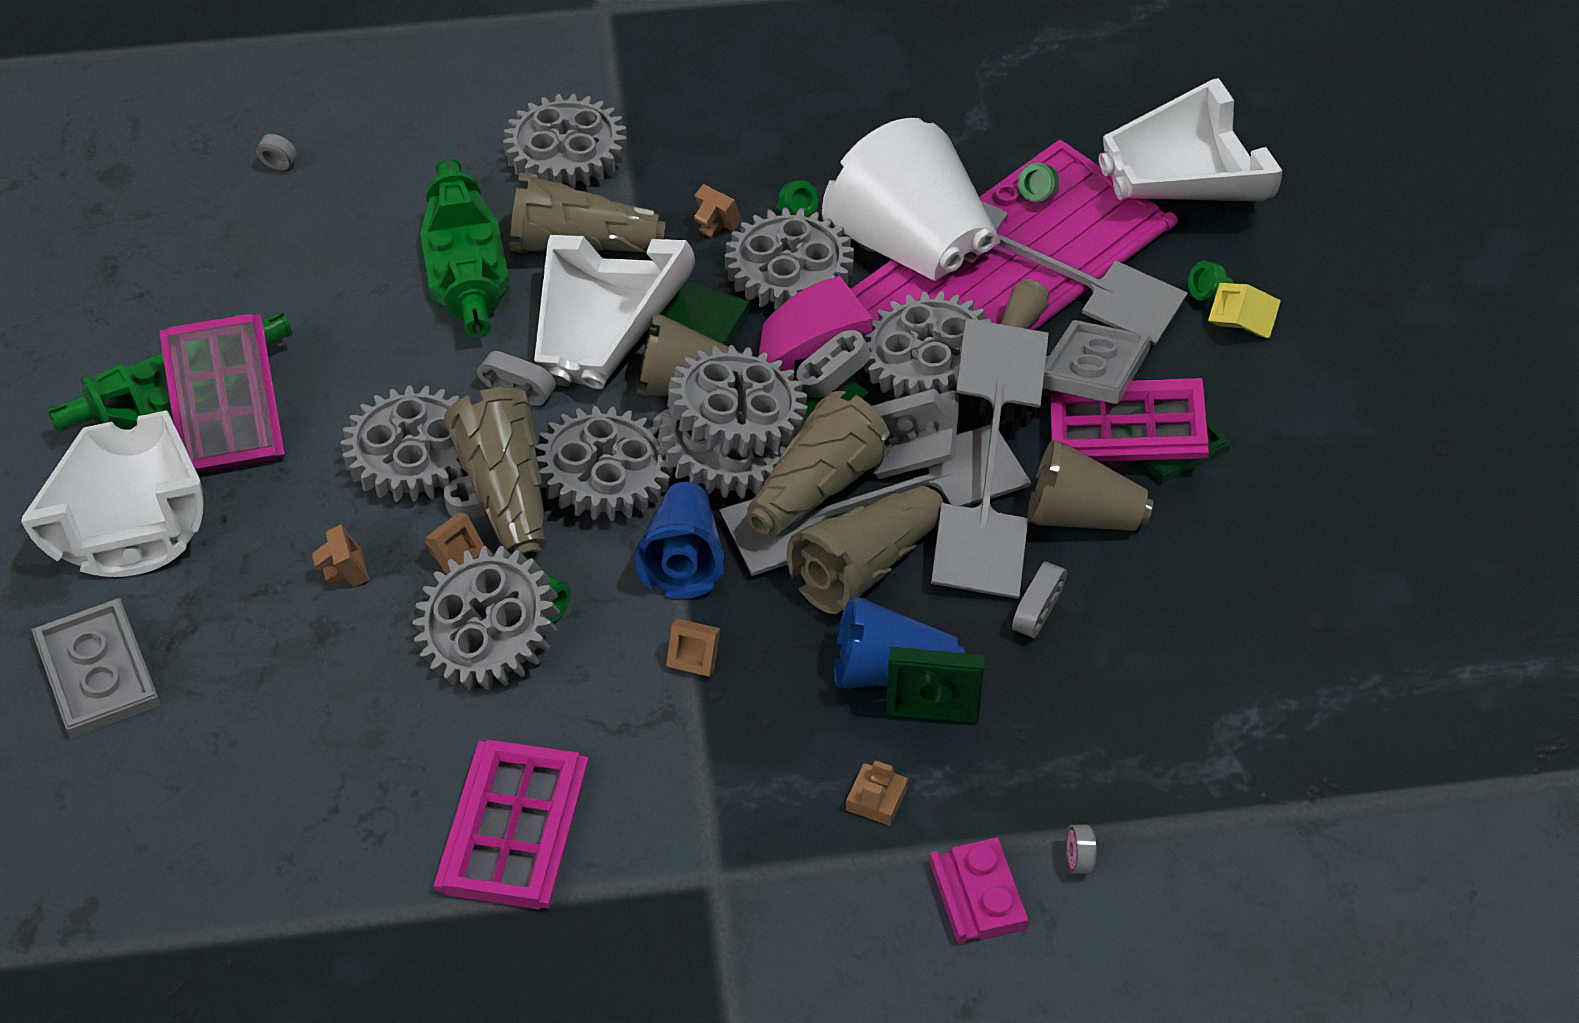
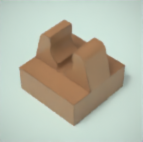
(715, 211)
(453, 539)
(341, 558)
(693, 647)
(877, 792)

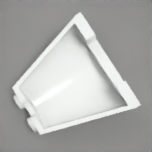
(1188, 153)
(910, 199)
(601, 306)
(119, 500)

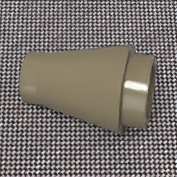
(1025, 304)

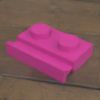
(978, 891)

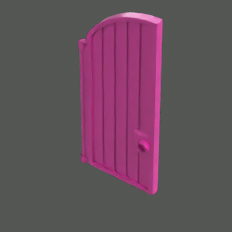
(1077, 226)

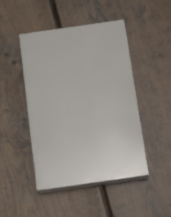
(1095, 361)
(95, 668)

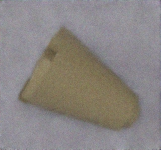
(666, 350)
(1085, 493)

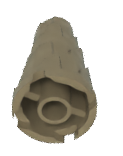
(558, 209)
(499, 455)
(824, 457)
(857, 548)

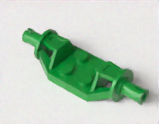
(463, 249)
(143, 385)

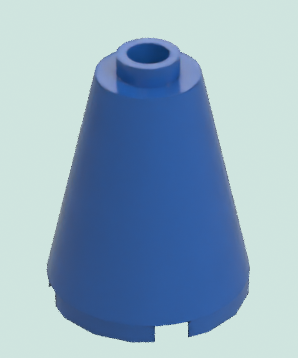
(681, 545)
(866, 640)

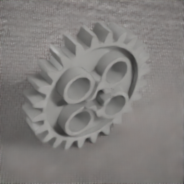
(565, 140)
(786, 255)
(919, 344)
(707, 403)
(402, 444)
(602, 463)
(711, 465)
(486, 618)

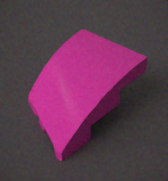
(811, 321)

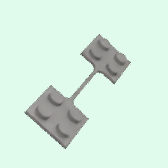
(1119, 299)
(958, 480)
(977, 544)

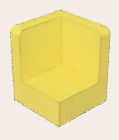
(1244, 308)

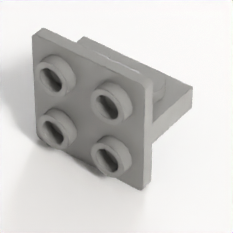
(920, 431)

